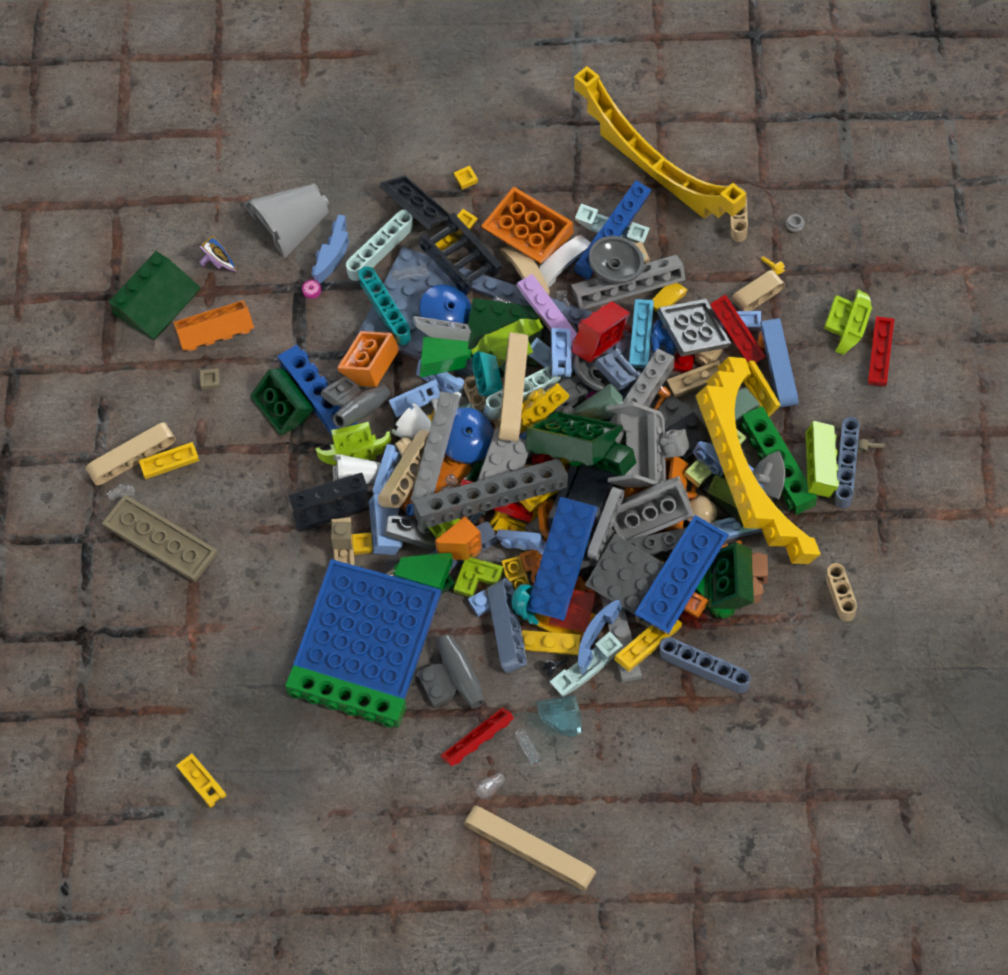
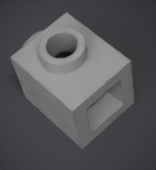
(674, 443)

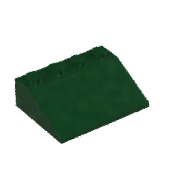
(154, 296)
(491, 316)
(572, 437)

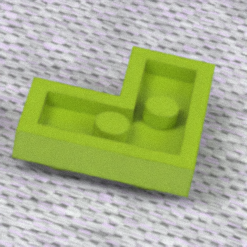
(475, 571)

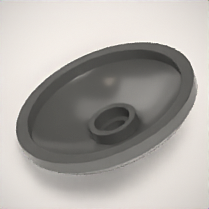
(618, 253)
(590, 374)

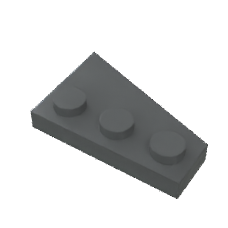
(409, 531)

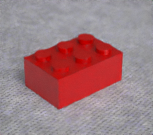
(600, 331)

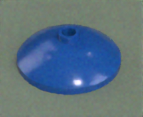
(436, 300)
(469, 447)

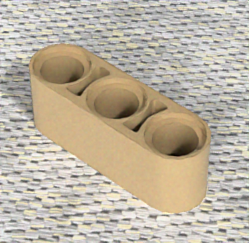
(739, 222)
(758, 291)
(841, 600)

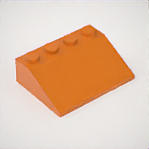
(528, 225)

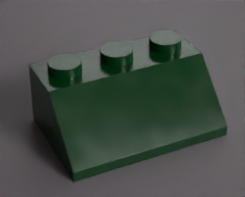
(281, 401)
(731, 578)

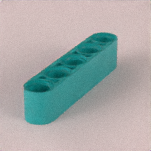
(383, 298)

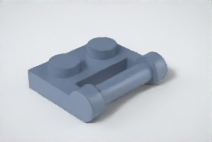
(614, 372)

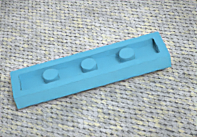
(641, 333)

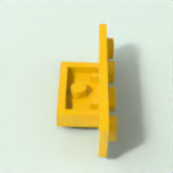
(541, 404)

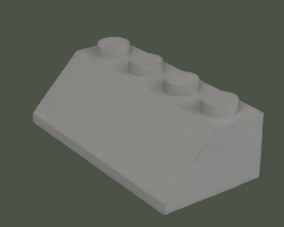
(653, 509)

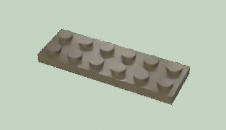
(160, 538)

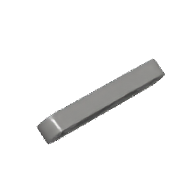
(605, 523)

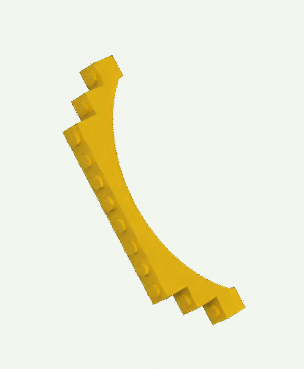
(615, 128)
(753, 504)

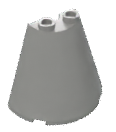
(289, 214)

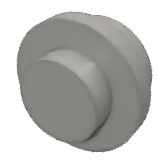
(795, 223)

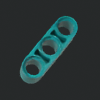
(486, 374)

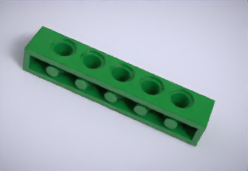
(759, 419)
(301, 677)

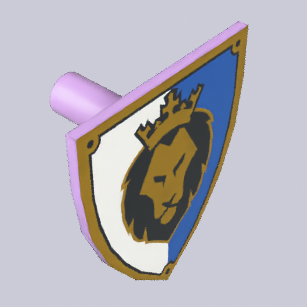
(216, 254)

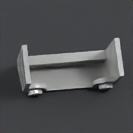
(643, 433)

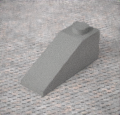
(442, 329)

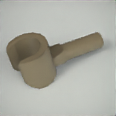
(864, 445)

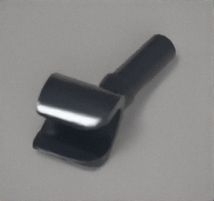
(551, 665)

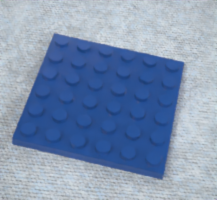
(368, 628)

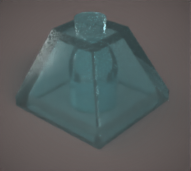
(561, 714)

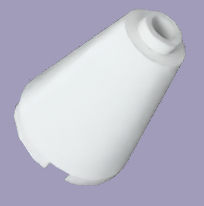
(412, 422)
(349, 466)

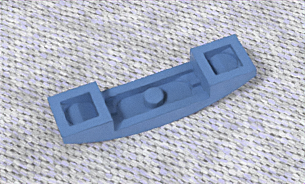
(607, 614)

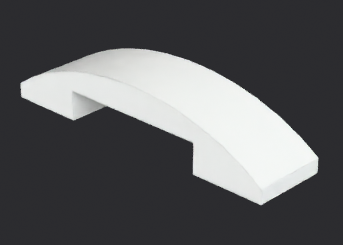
(563, 258)

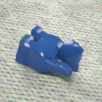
(661, 337)

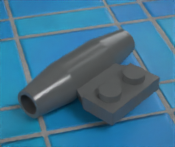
(353, 402)
(453, 675)

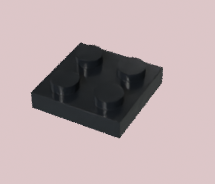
(695, 433)

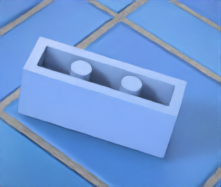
(378, 515)

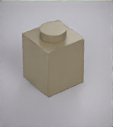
(342, 535)

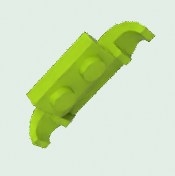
(848, 319)
(497, 341)
(354, 442)

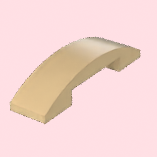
(523, 264)

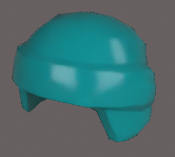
(520, 601)

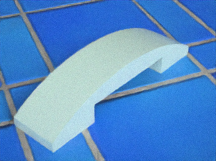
(593, 221)
(603, 653)

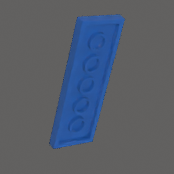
(562, 558)
(681, 574)

